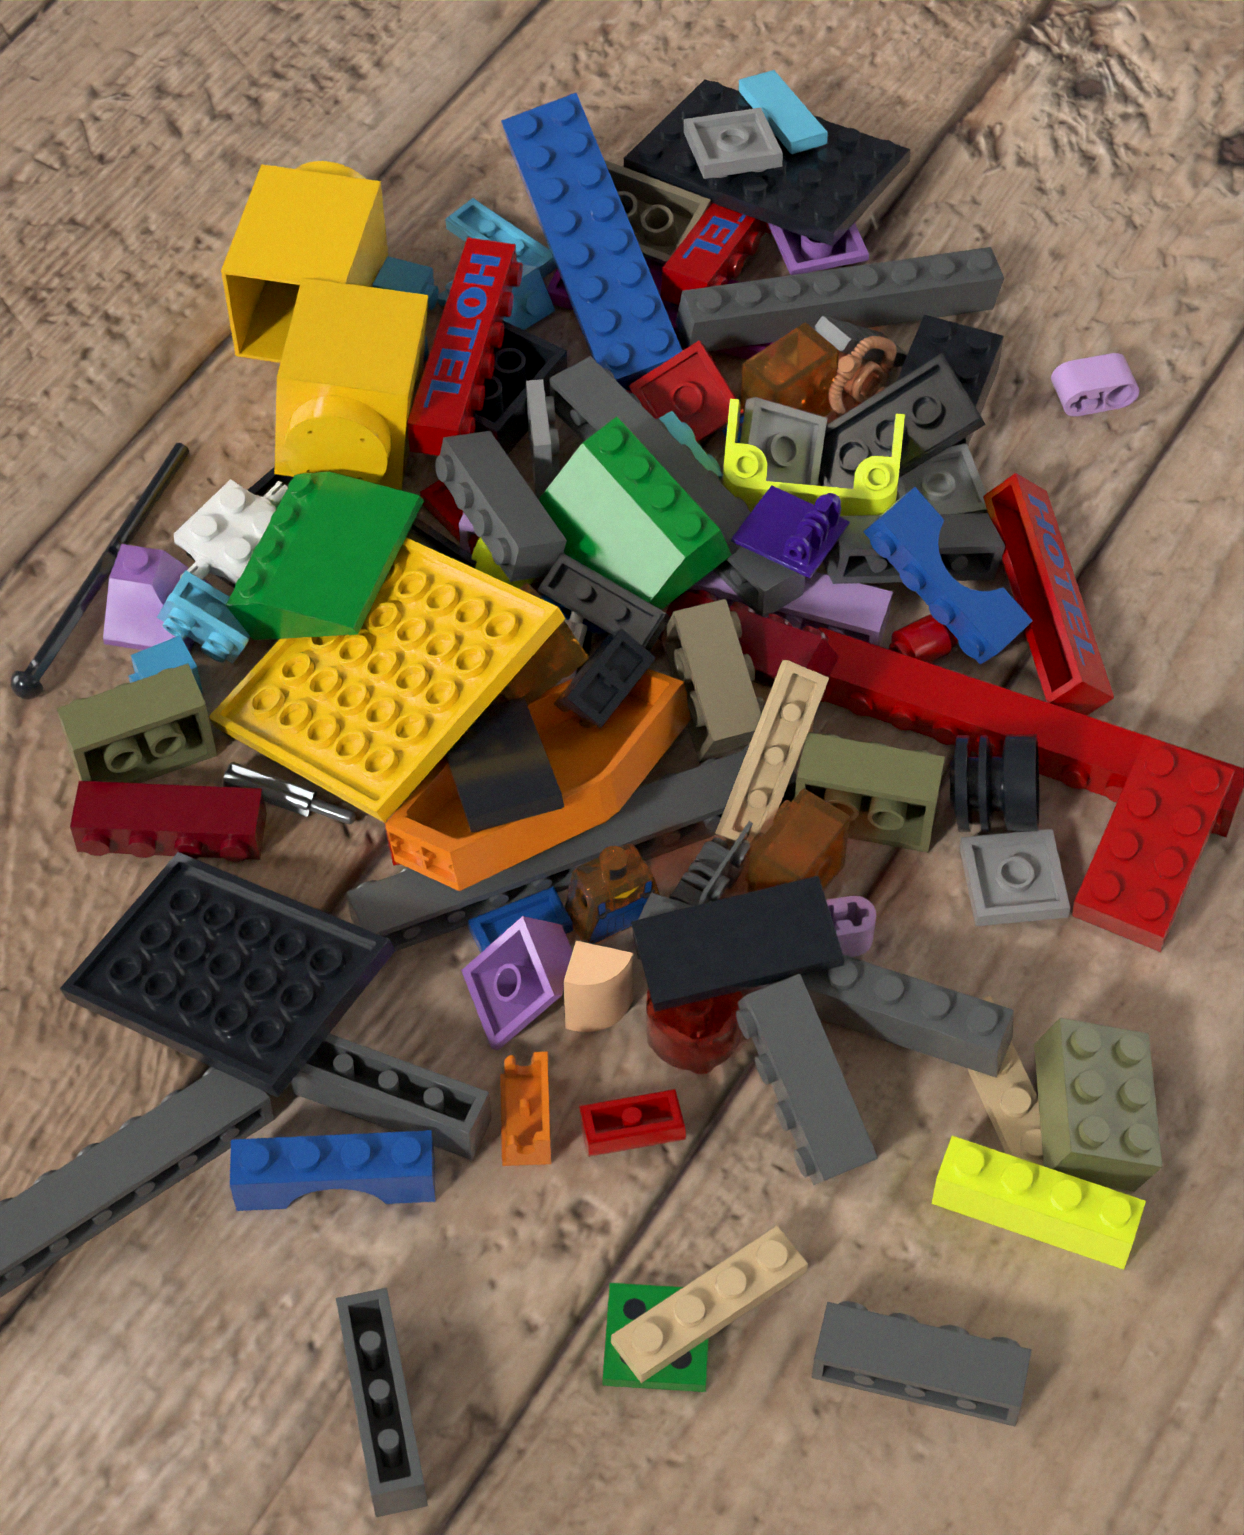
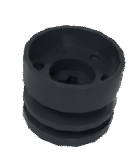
(996, 783)

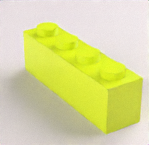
(1038, 1202)

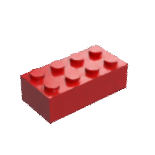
(1153, 843)

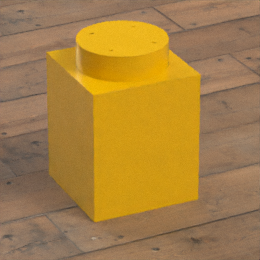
(296, 225)
(349, 381)

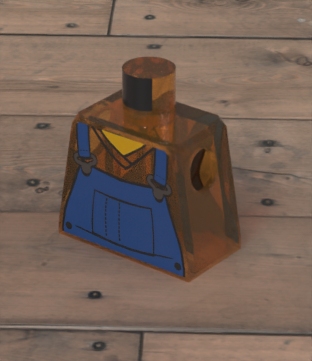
(609, 893)

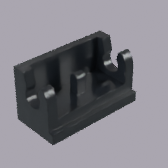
(605, 679)

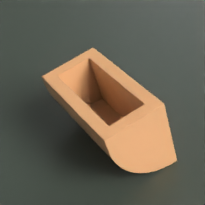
(597, 987)

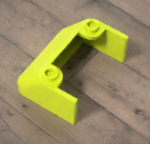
(873, 481)

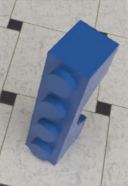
(909, 540)
(280, 1169)

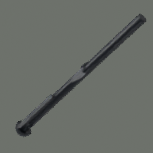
(26, 683)

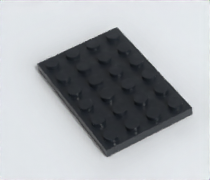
(811, 194)
(228, 972)

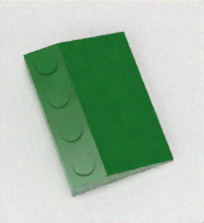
(632, 518)
(322, 557)

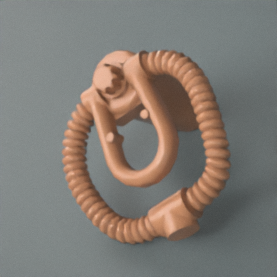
(861, 379)

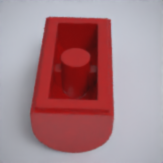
(632, 1123)

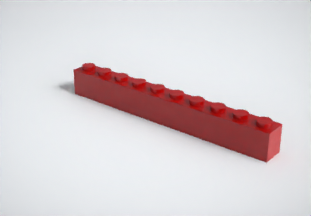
(949, 704)

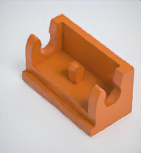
(525, 1112)

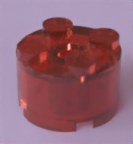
(696, 1033)

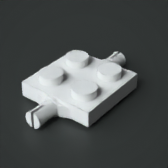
(227, 530)

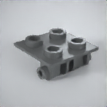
(713, 870)

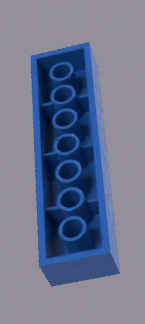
(591, 239)

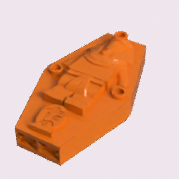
(592, 768)

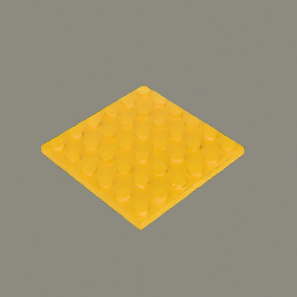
(389, 703)

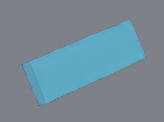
(784, 111)
(480, 222)

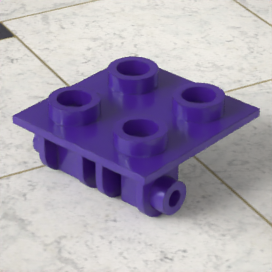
(792, 529)

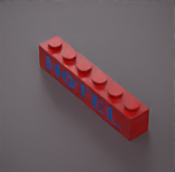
(711, 252)
(464, 345)
(1049, 594)

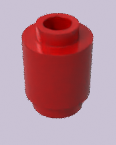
(923, 639)

